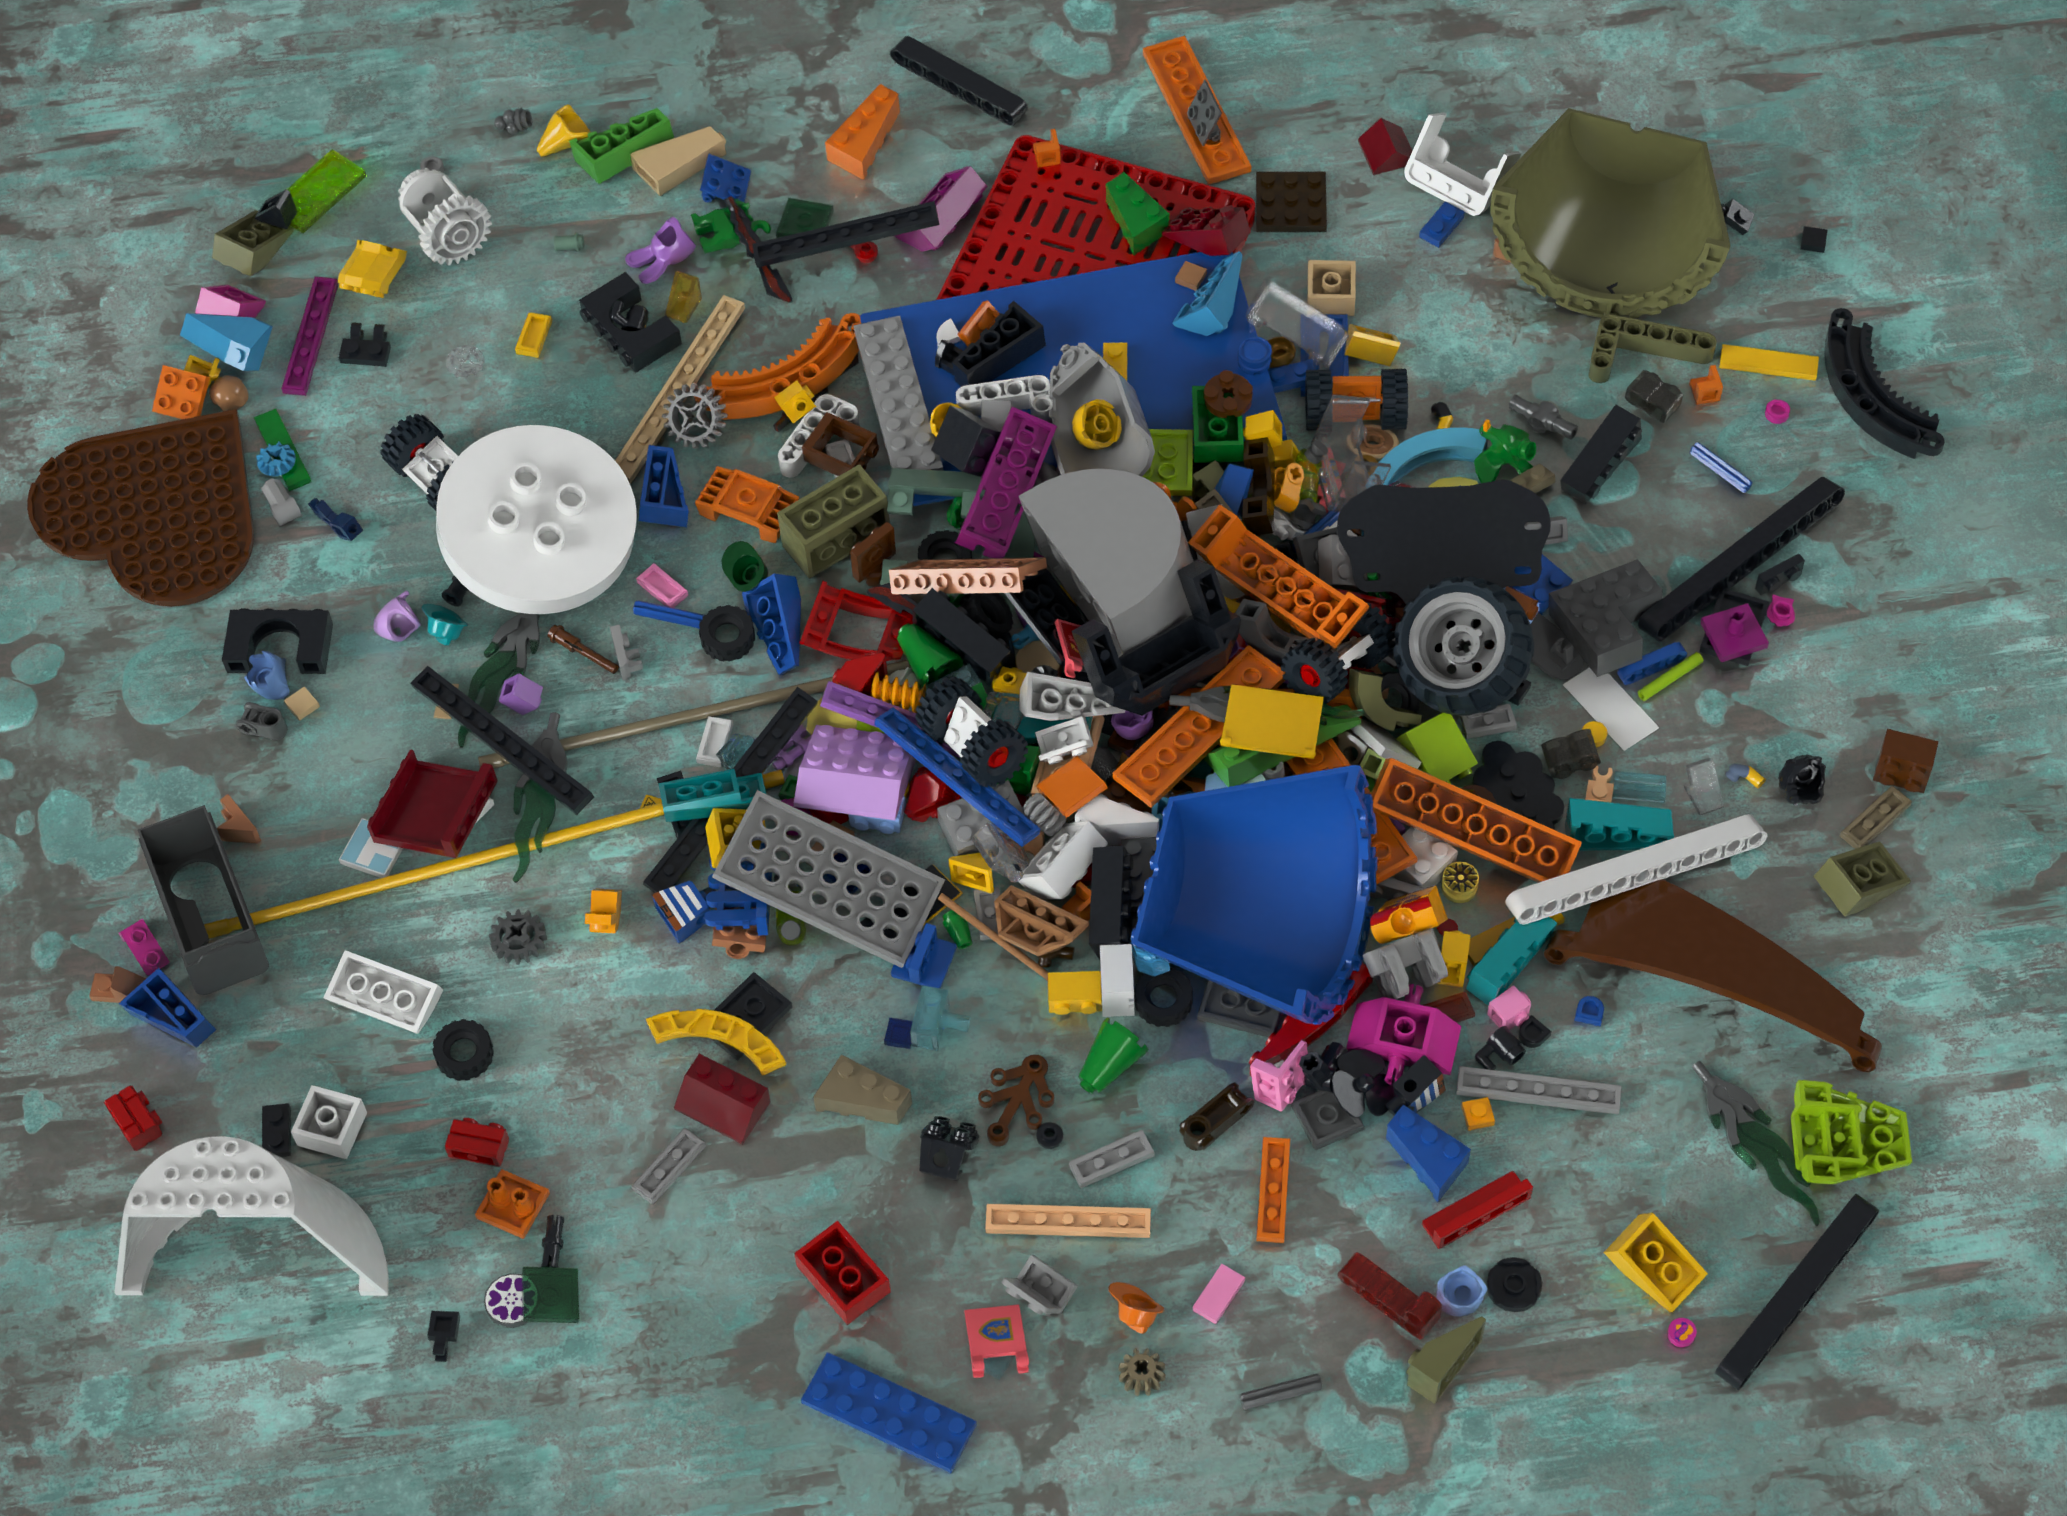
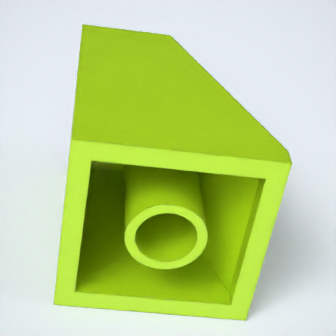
(1440, 748)

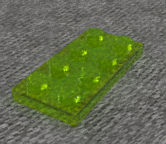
(323, 188)

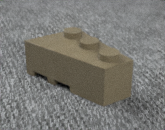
(862, 1092)

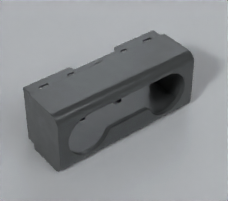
(167, 849)

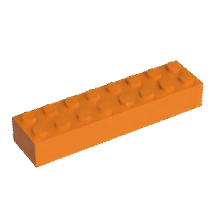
(1472, 823)

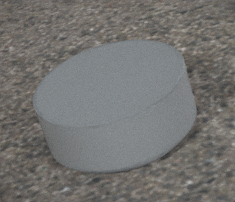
(432, 163)

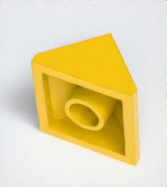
(1371, 345)

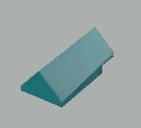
(699, 794)

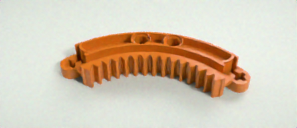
(815, 366)

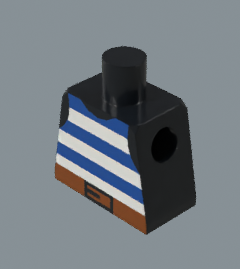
(1417, 1087)

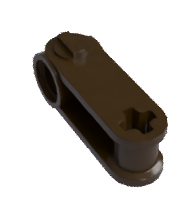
(1215, 1117)

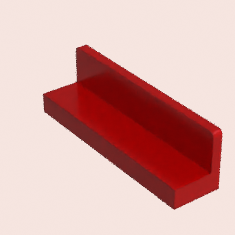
(1477, 1209)

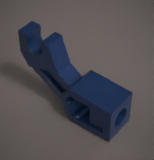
(343, 524)

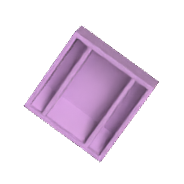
(853, 773)

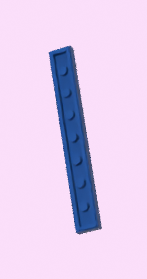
(951, 772)

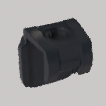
(955, 1140)

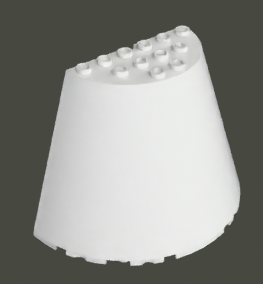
(241, 1182)

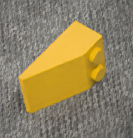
(1656, 1261)

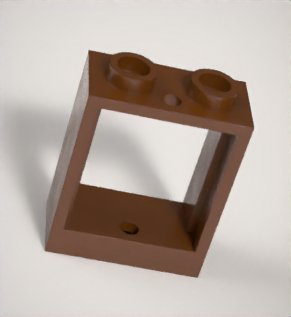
(822, 434)

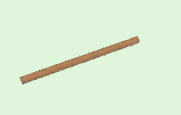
(993, 935)

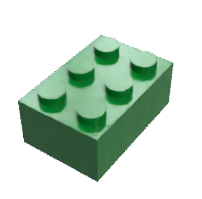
(1215, 436)

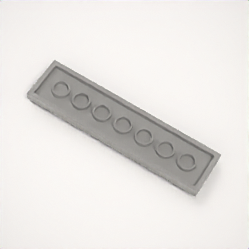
(897, 394)

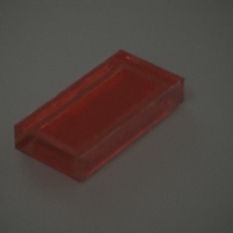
(1454, 1006)

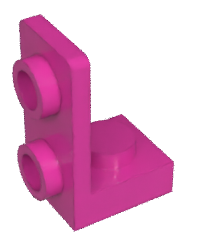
(144, 947)

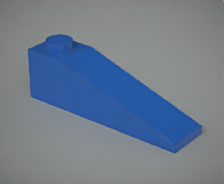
(1234, 487)
(777, 615)

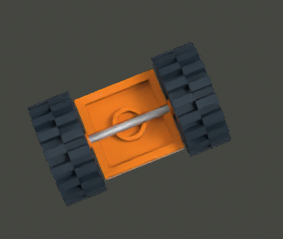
(1386, 393)

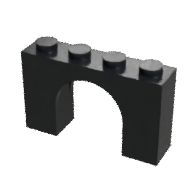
(634, 347)
(249, 627)

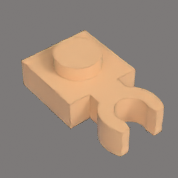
(1600, 788)

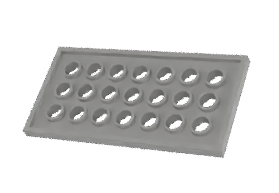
(812, 883)

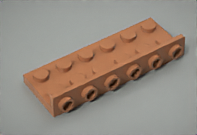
(964, 575)

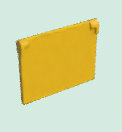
(1272, 721)

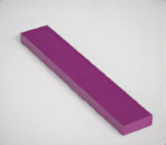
(310, 336)

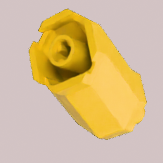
(371, 268)

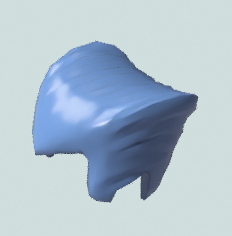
(268, 676)

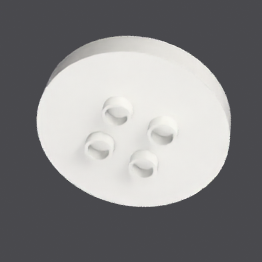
(535, 519)

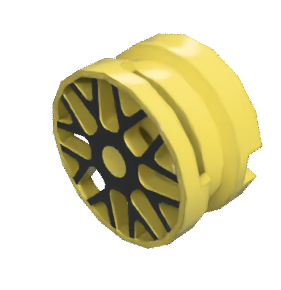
(1459, 883)

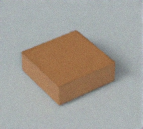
(1191, 275)

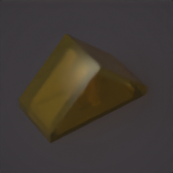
(683, 297)

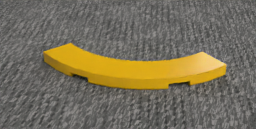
(719, 1027)

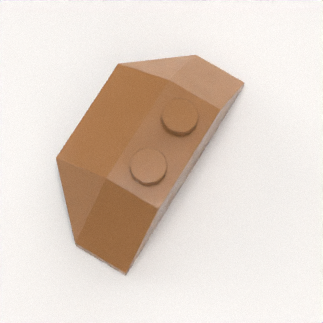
(1035, 923)

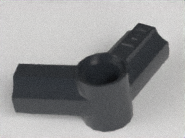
(1319, 1069)

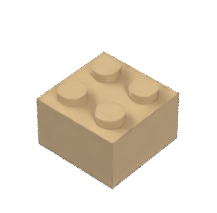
(1332, 286)

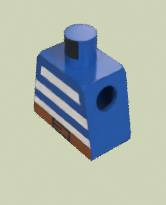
(682, 908)

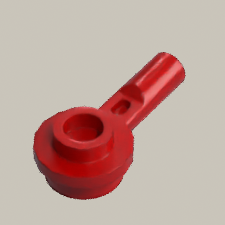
(866, 251)

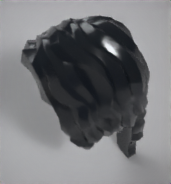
(1803, 779)

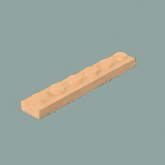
(1068, 1220)

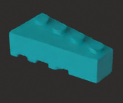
(1616, 825)
(1508, 958)

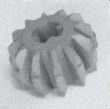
(1043, 814)

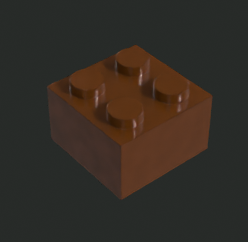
(1905, 761)

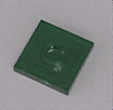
(803, 216)
(550, 1295)

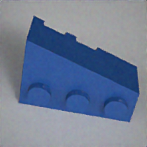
(662, 491)
(168, 1009)
(1428, 1150)

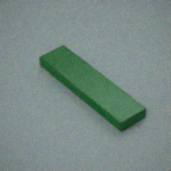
(274, 431)

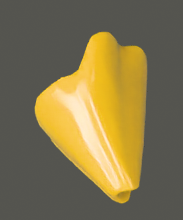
(560, 130)

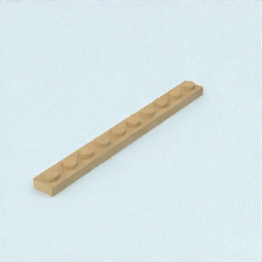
(687, 372)

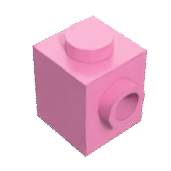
(1510, 1008)

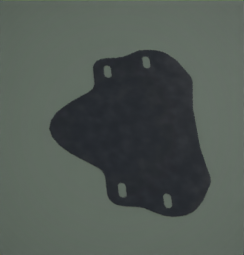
(1443, 533)

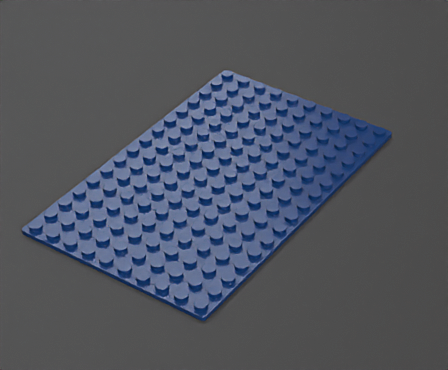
(1094, 308)

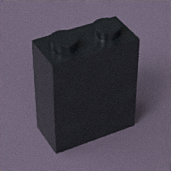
(965, 441)

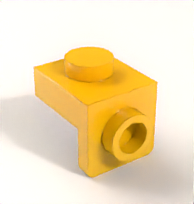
(203, 367)

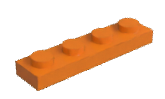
(1273, 1190)

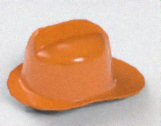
(1135, 1306)

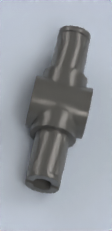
(1543, 417)

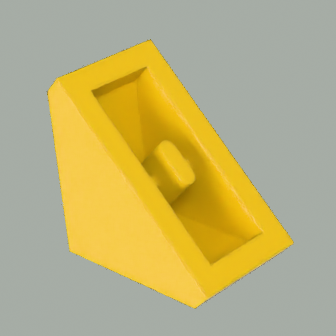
(971, 871)

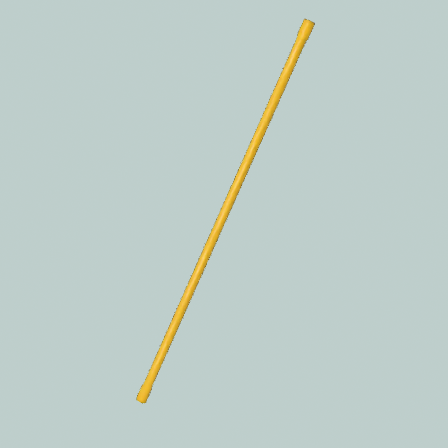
(226, 925)

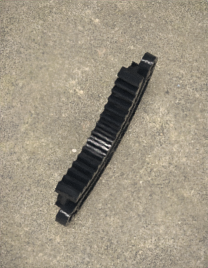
(1868, 399)

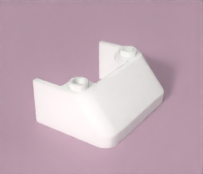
(1435, 175)

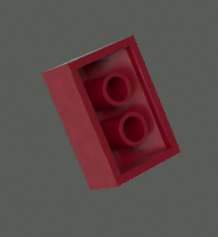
(721, 1098)

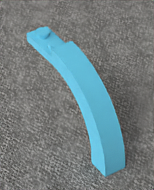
(1431, 447)

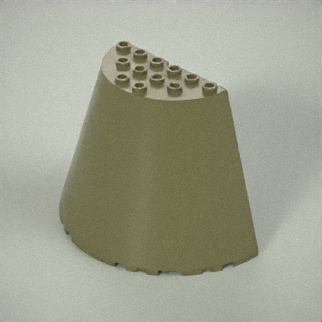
(1611, 208)

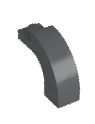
(1262, 632)

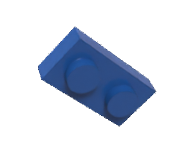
(1442, 224)
(1290, 376)

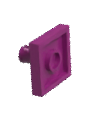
(1734, 632)

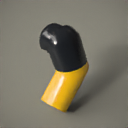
(1443, 412)

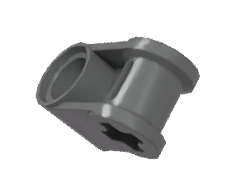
(259, 719)

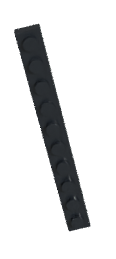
(502, 740)
(754, 761)

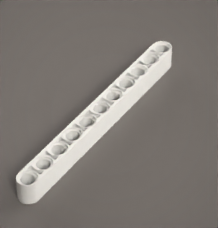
(1635, 869)

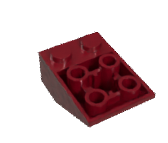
(1209, 229)

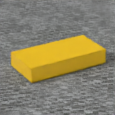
(533, 335)

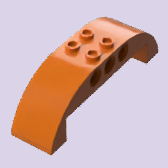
(1276, 580)

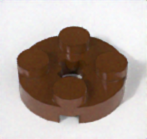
(1228, 383)

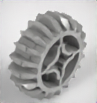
(702, 421)

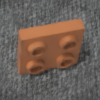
(738, 940)

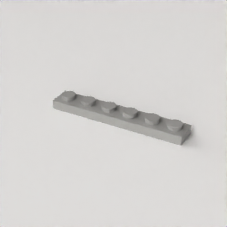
(1539, 1090)

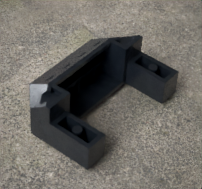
(1170, 659)

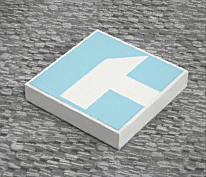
(368, 856)

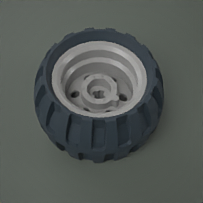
(1426, 625)

